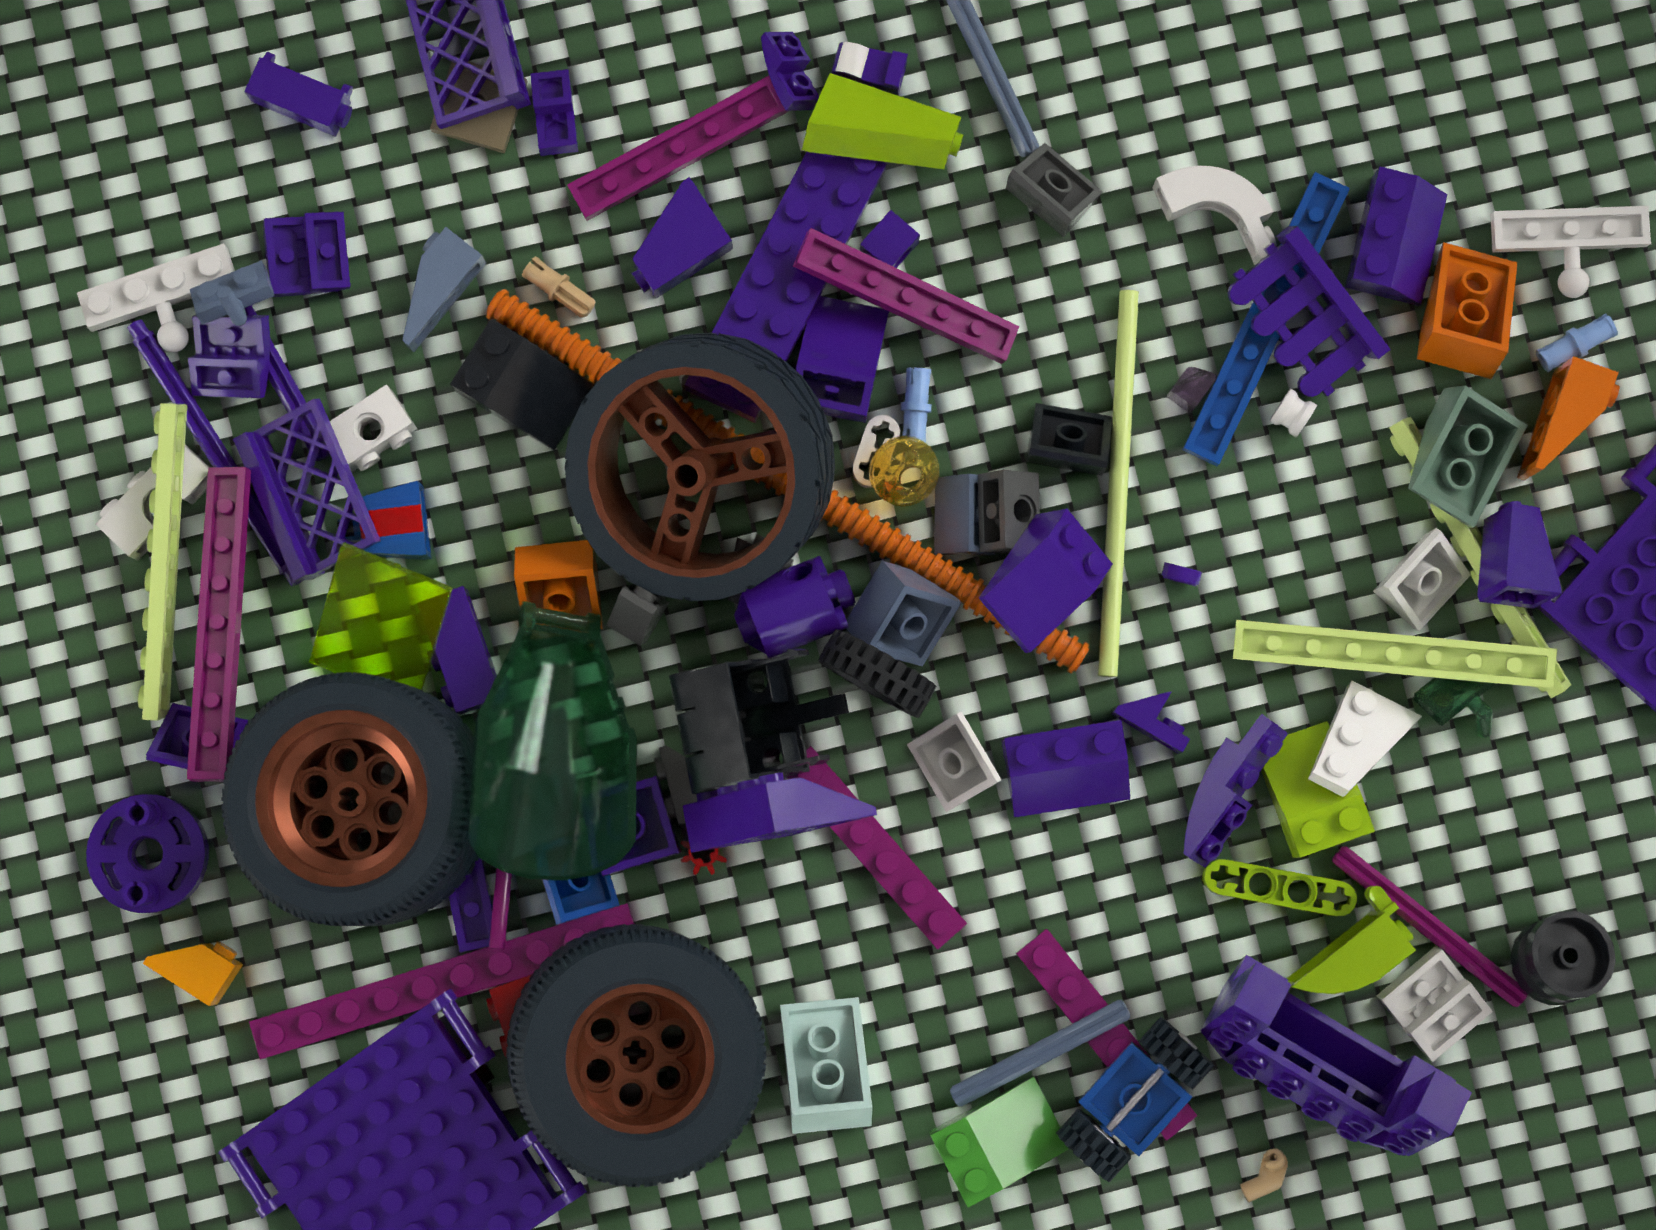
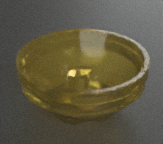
(890, 463)

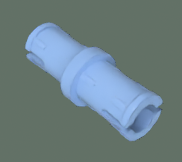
(1576, 342)
(916, 402)

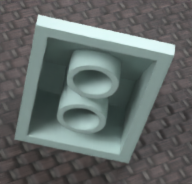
(826, 1065)

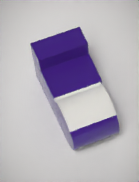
(870, 66)

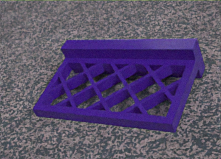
(502, 59)
(278, 500)

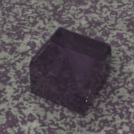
(1191, 388)

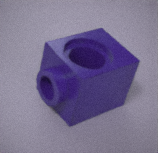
(890, 240)

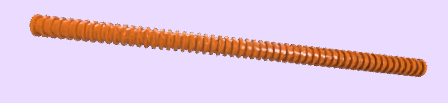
(839, 511)

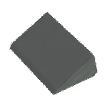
(1052, 189)

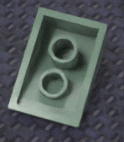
(1464, 453)

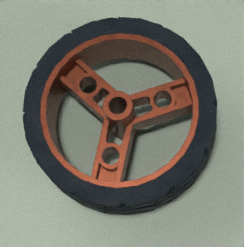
(670, 559)

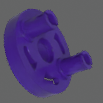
(141, 819)

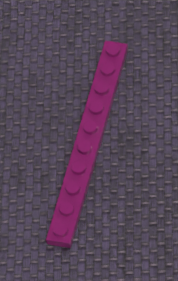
(421, 986)

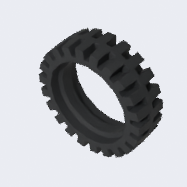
(877, 673)

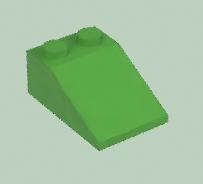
(999, 1141)

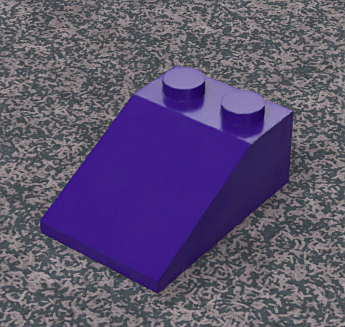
(1045, 577)

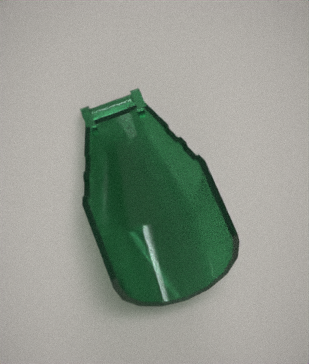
(553, 755)

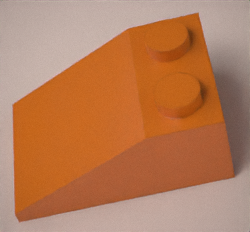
(1468, 311)
(1572, 402)

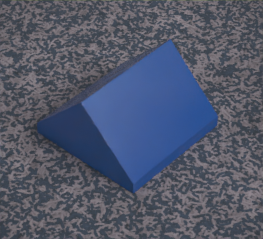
(580, 896)

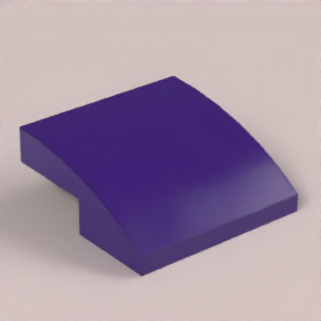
(306, 254)
(230, 357)

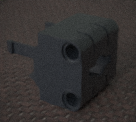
(742, 725)

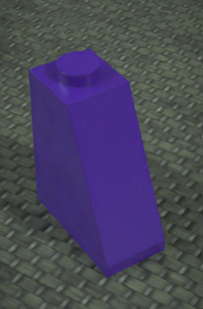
(680, 242)
(1516, 559)

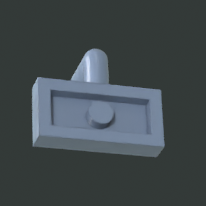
(232, 294)

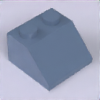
(902, 613)

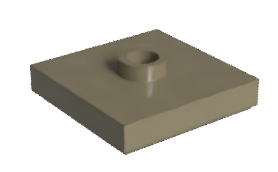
(486, 131)

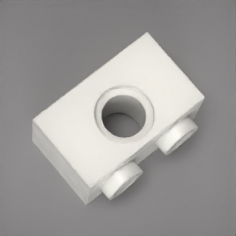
(378, 407)

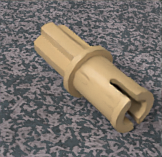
(558, 287)

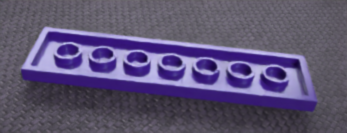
(772, 295)

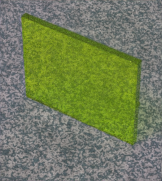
(379, 619)

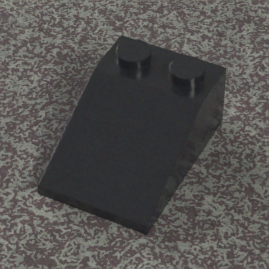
(521, 384)

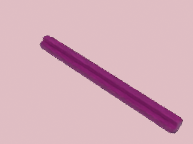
(1432, 928)

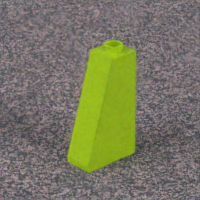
(880, 126)

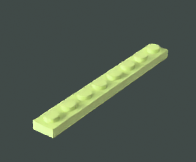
(1468, 543)
(164, 545)
(1395, 654)

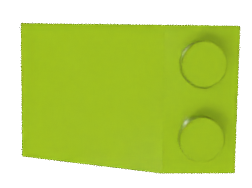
(1308, 812)

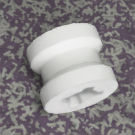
(1293, 413)

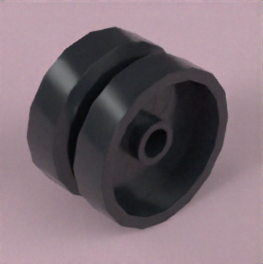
(1563, 958)

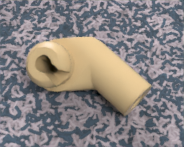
(1269, 1178)

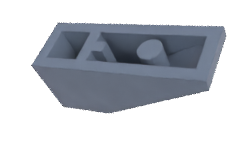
(441, 278)

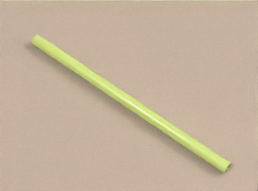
(1118, 482)

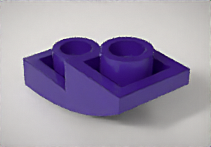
(785, 65)

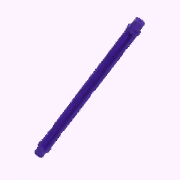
(203, 433)

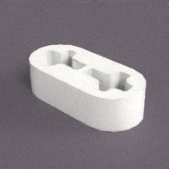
(867, 445)

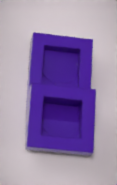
(554, 112)

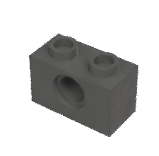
(1005, 508)

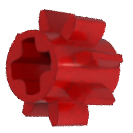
(714, 856)

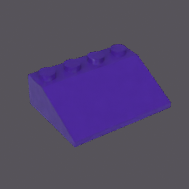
(766, 811)

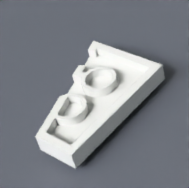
(1359, 737)

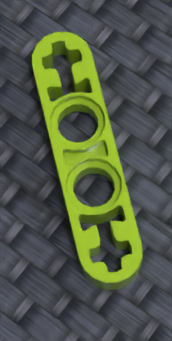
(1279, 887)

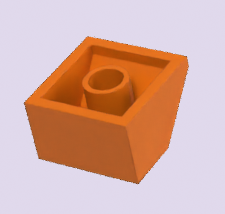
(559, 577)

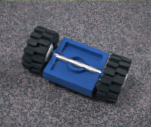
(1134, 1099)

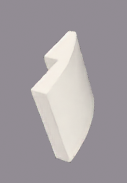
(1434, 1003)

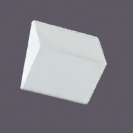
(1423, 580)
(954, 761)

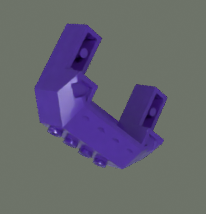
(1329, 1067)

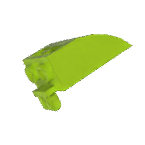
(1360, 953)

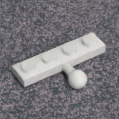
(1570, 231)
(155, 290)

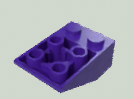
(842, 355)

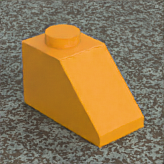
(199, 969)

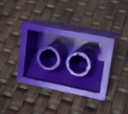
(1396, 236)
(1067, 768)

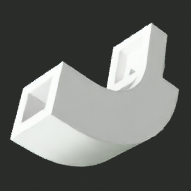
(1218, 191)

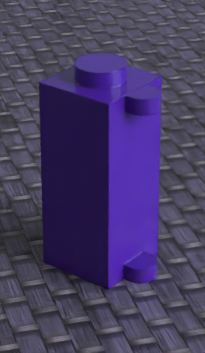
(299, 96)

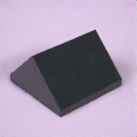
(1069, 439)

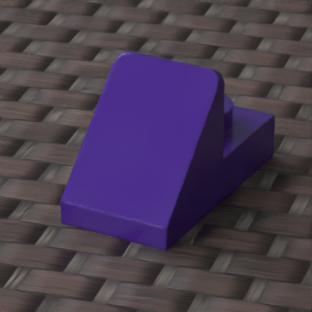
(1142, 717)

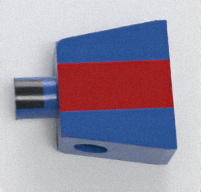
(399, 521)

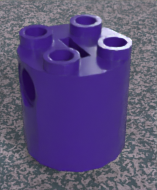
(790, 609)

